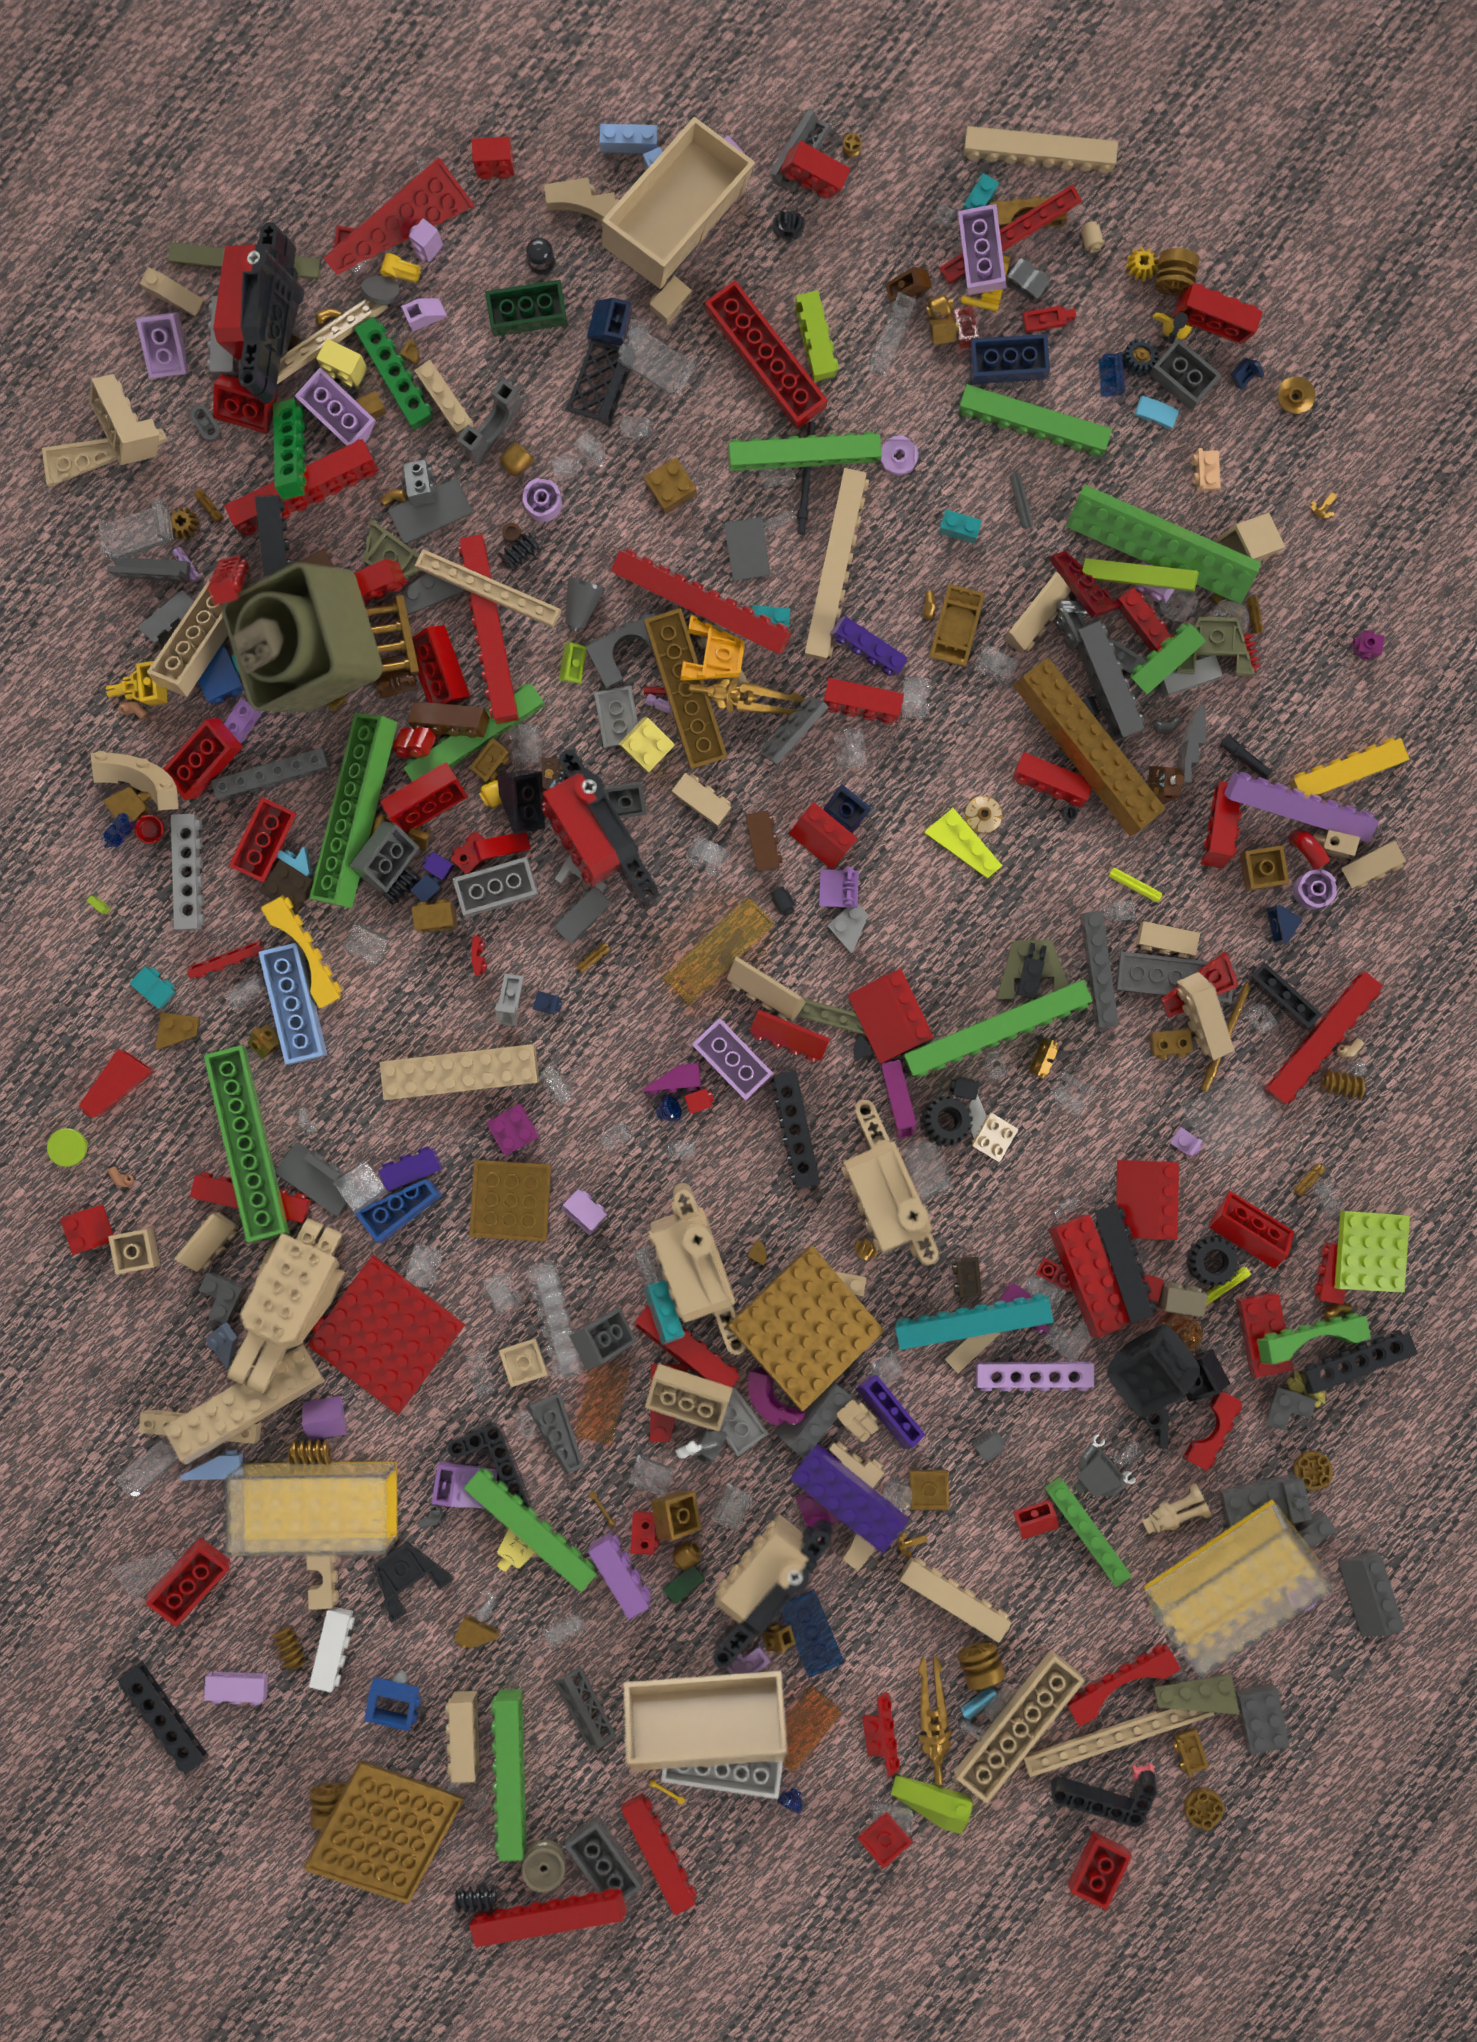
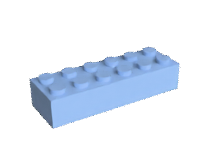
(292, 1003)

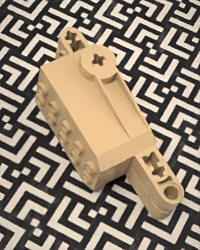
(887, 1192)
(694, 1265)
(287, 1300)

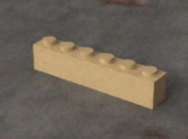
(955, 1599)

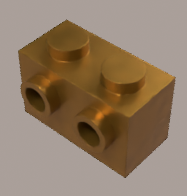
(1171, 1042)

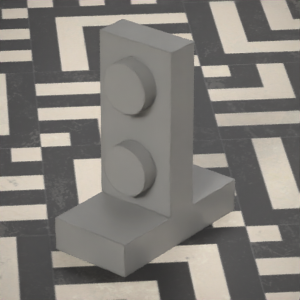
(569, 868)
(509, 1000)

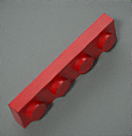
(219, 962)

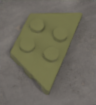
(384, 545)

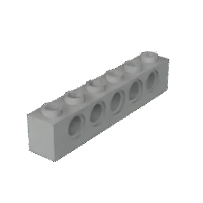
(180, 824)

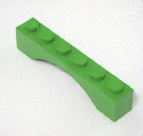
(1281, 1347)
(1088, 1531)

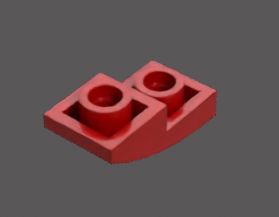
(478, 962)
(1053, 1273)

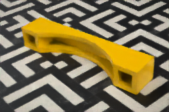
(282, 916)

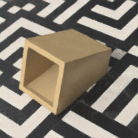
(1254, 538)

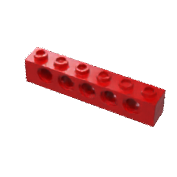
(228, 579)

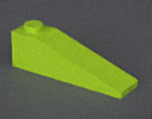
(939, 1805)

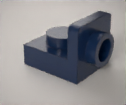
(547, 1003)

